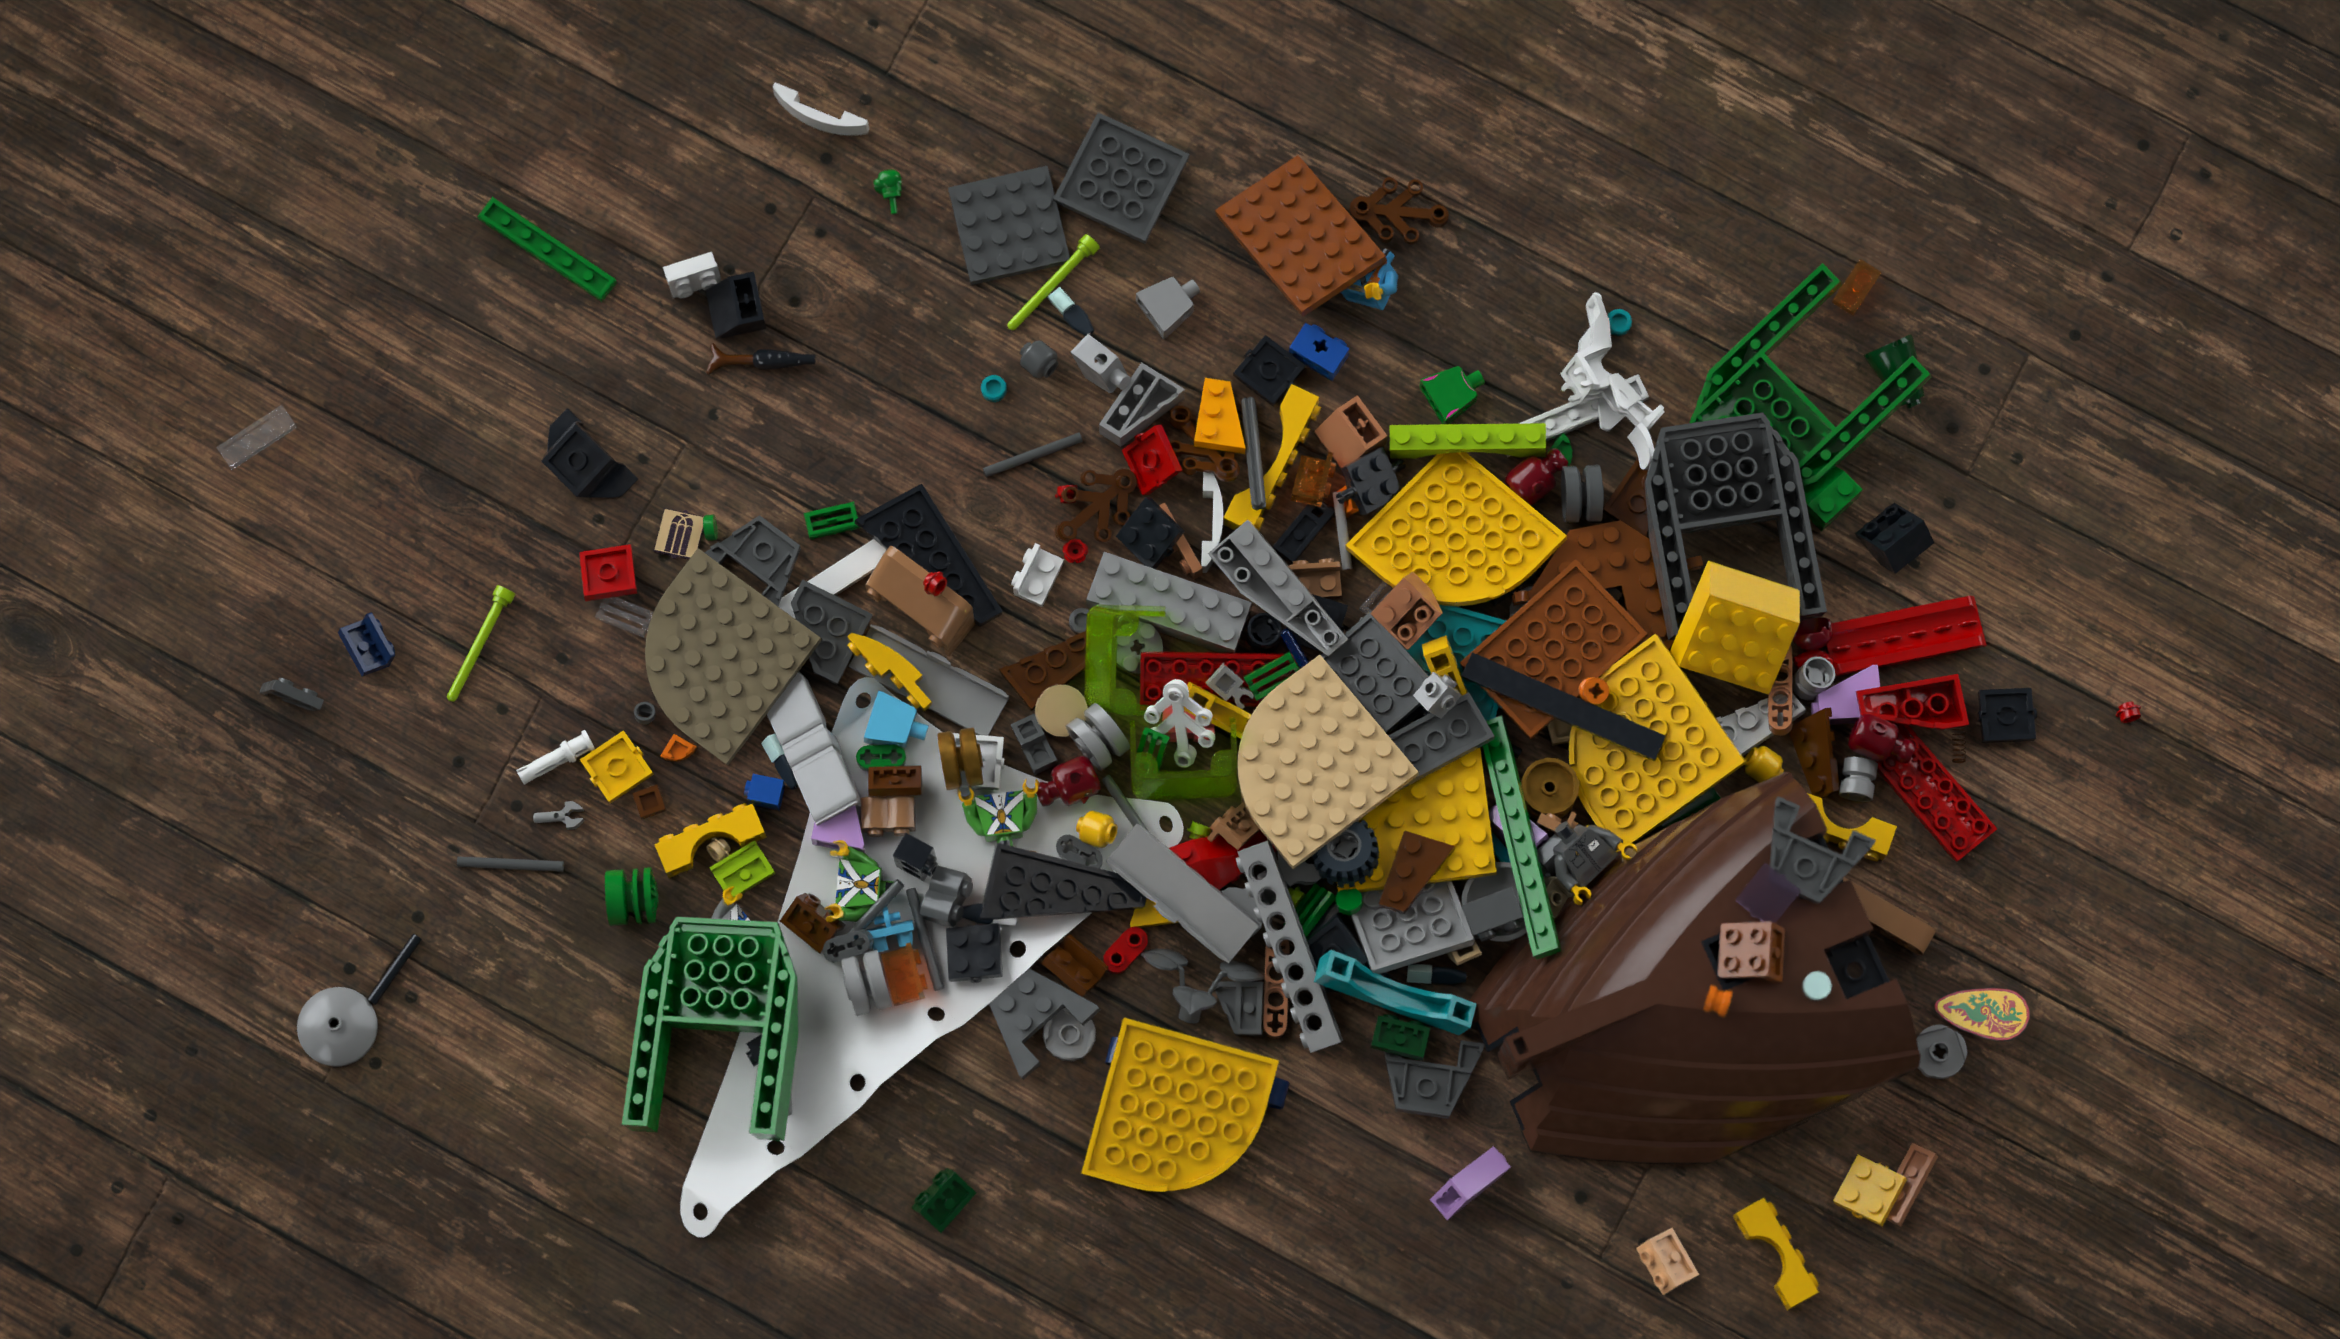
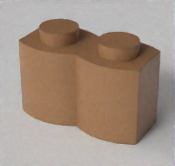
(888, 815)

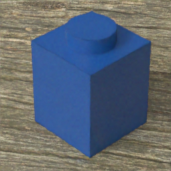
(765, 791)

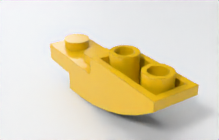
(885, 660)

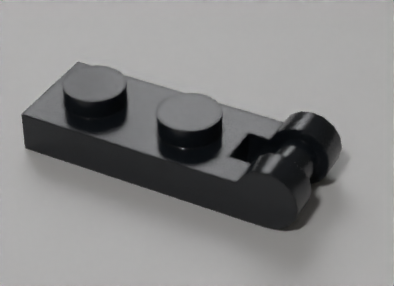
(1303, 531)

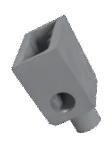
(1167, 304)
(1107, 372)

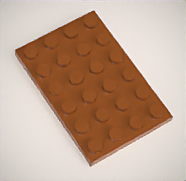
(1300, 235)
(1560, 639)

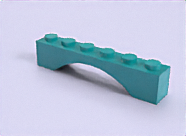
(1433, 1008)

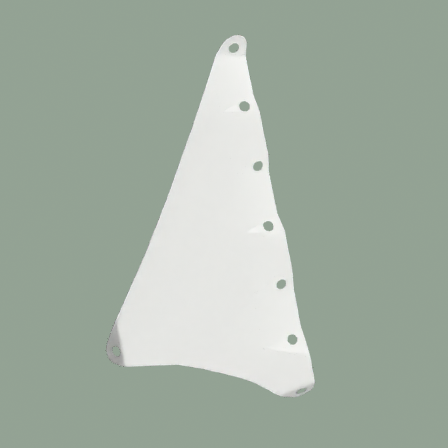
(877, 1044)

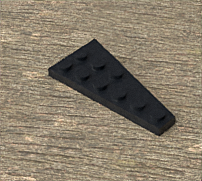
(923, 535)
(1043, 885)

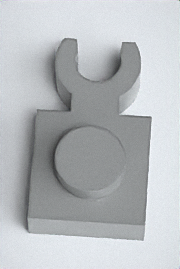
(1228, 684)

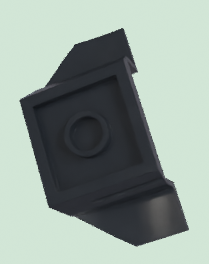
(582, 462)
(1334, 935)

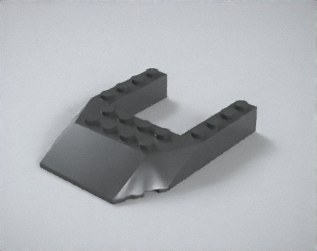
(1722, 478)

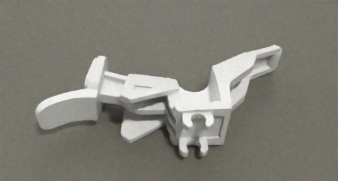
(1614, 395)

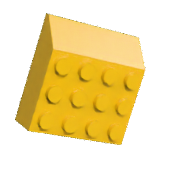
(1737, 627)

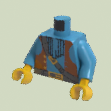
(1376, 286)

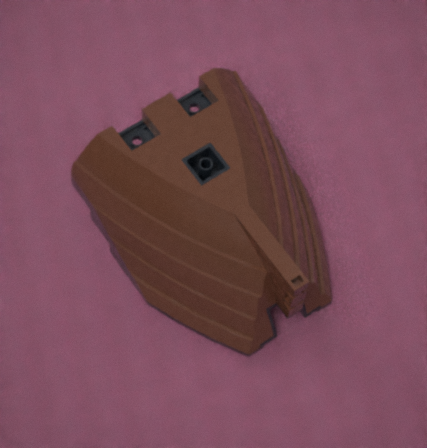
(1620, 1019)

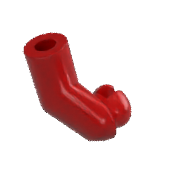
(1800, 659)

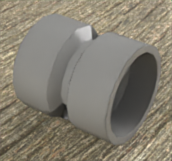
(1813, 678)
(1858, 774)

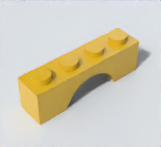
(1220, 709)
(1874, 828)
(679, 850)
(1760, 1223)

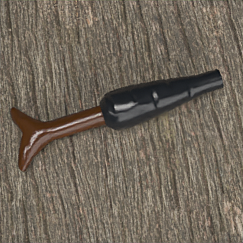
(762, 359)

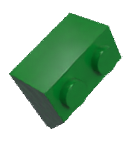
(1830, 497)

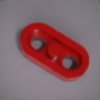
(1126, 950)

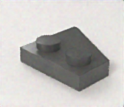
(284, 689)
(1243, 1006)

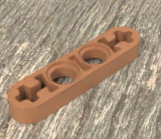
(1784, 688)
(1273, 986)

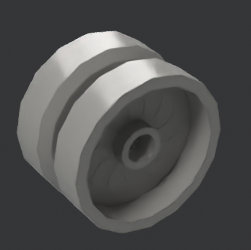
(1098, 736)
(864, 983)

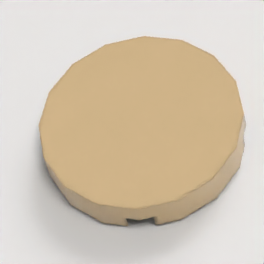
(1058, 707)

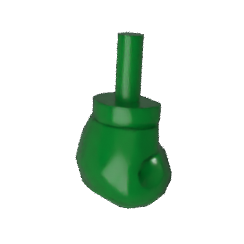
(890, 186)

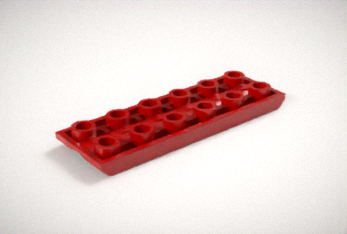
(1906, 635)
(1197, 668)
(1936, 798)

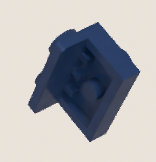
(367, 645)

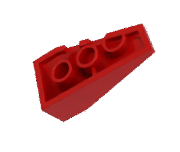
(1922, 703)
(1214, 859)

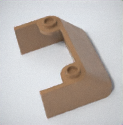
(900, 582)

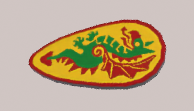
(1986, 1012)

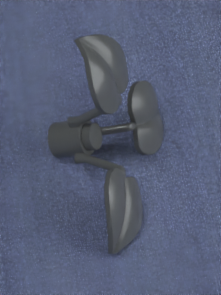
(1193, 1000)

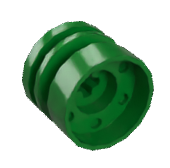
(630, 896)

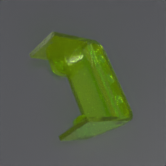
(1102, 628)
(1213, 783)

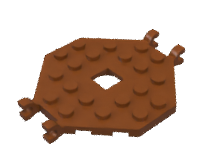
(1615, 558)

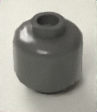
(1038, 359)

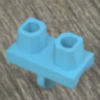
(902, 930)

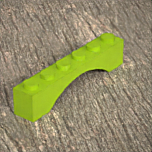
(1505, 439)

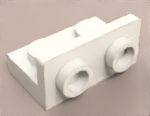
(1037, 575)

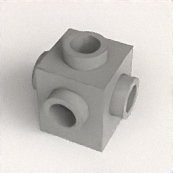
(1438, 694)

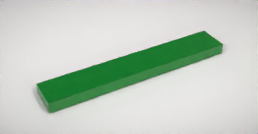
(547, 249)

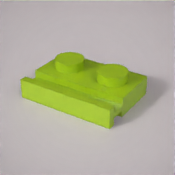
(742, 869)

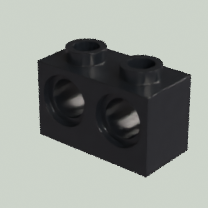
(915, 857)

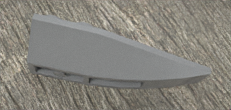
(1274, 587)

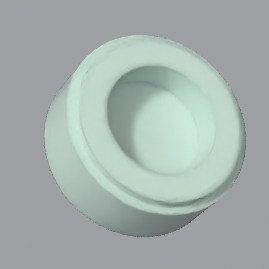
(1816, 986)

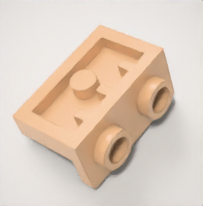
(1667, 1261)

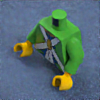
(1001, 815)
(858, 884)

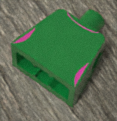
(1451, 392)

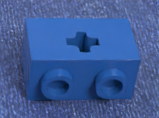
(1327, 361)

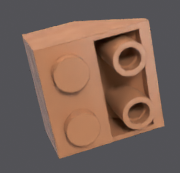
(1351, 432)
(1408, 610)

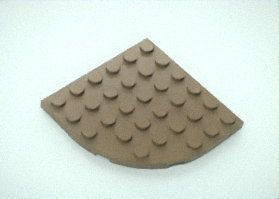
(721, 655)

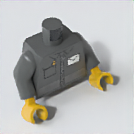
(1584, 855)

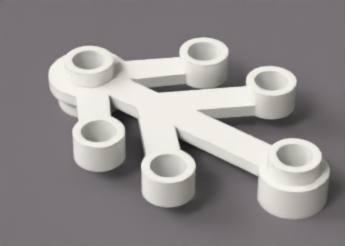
(1185, 753)

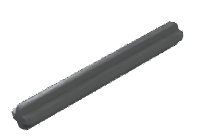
(1253, 453)

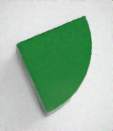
(1564, 446)

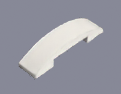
(847, 125)
(1212, 490)

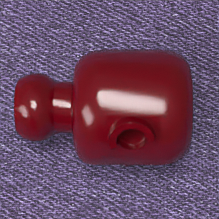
(1535, 477)
(1879, 739)
(1071, 782)

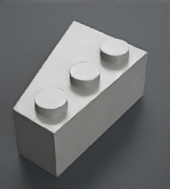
(1140, 405)

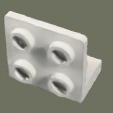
(692, 275)

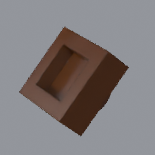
(649, 802)

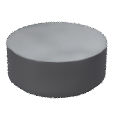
(1077, 620)

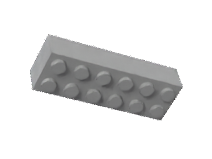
(1192, 610)

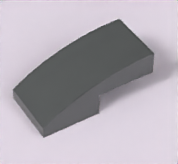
(1034, 744)

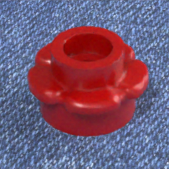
(1069, 494)
(1079, 546)
(934, 583)
(2128, 712)

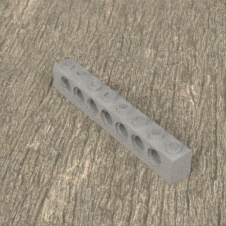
(1302, 956)

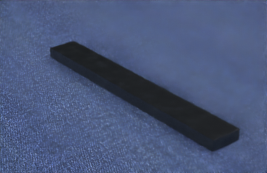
(1563, 706)

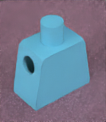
(893, 722)

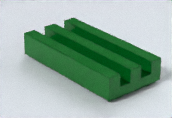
(834, 529)
(1254, 686)
(1155, 735)
(1309, 908)

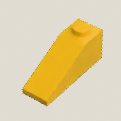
(1442, 661)

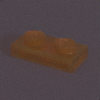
(1856, 287)

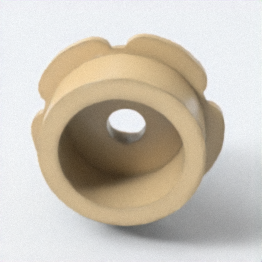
(718, 849)

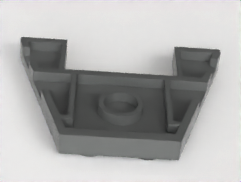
(763, 553)
(1807, 864)
(1027, 1007)
(1431, 1087)

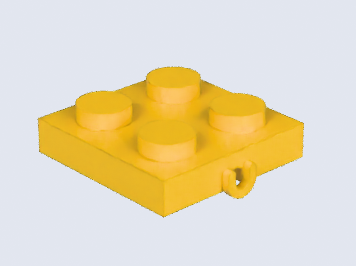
(616, 767)
(1870, 1190)

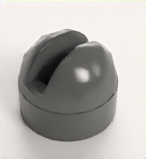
(644, 709)

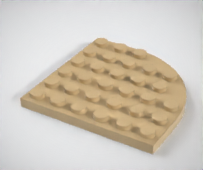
(1315, 762)

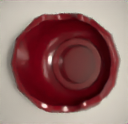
(1813, 633)

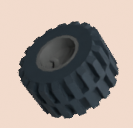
(1348, 856)

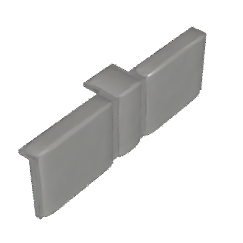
(951, 690)
(812, 752)
(1182, 893)

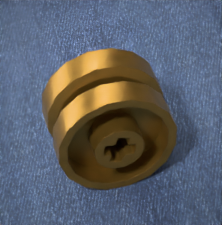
(962, 758)
(1553, 775)

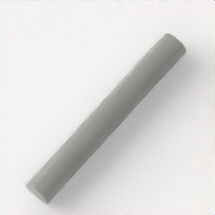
(1342, 533)

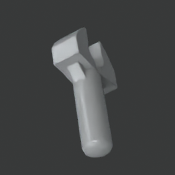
(557, 816)

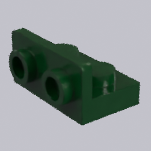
(1400, 1037)
(943, 1199)

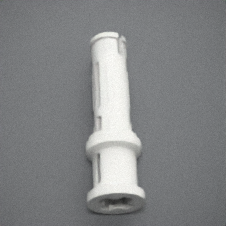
(567, 752)

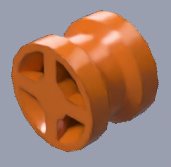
(1588, 689)
(1717, 1001)

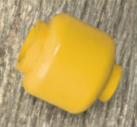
(1763, 763)
(1097, 829)

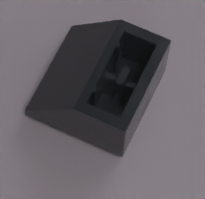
(735, 306)
(1895, 537)

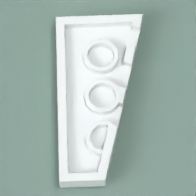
(1750, 725)

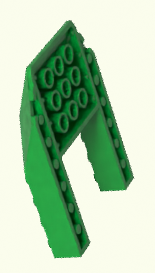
(1752, 384)
(719, 980)

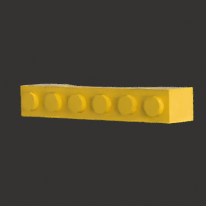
(1295, 414)

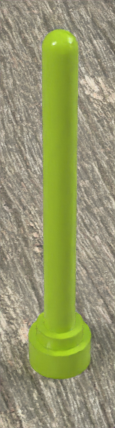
(1086, 247)
(501, 599)

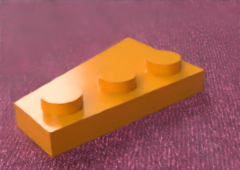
(1218, 419)

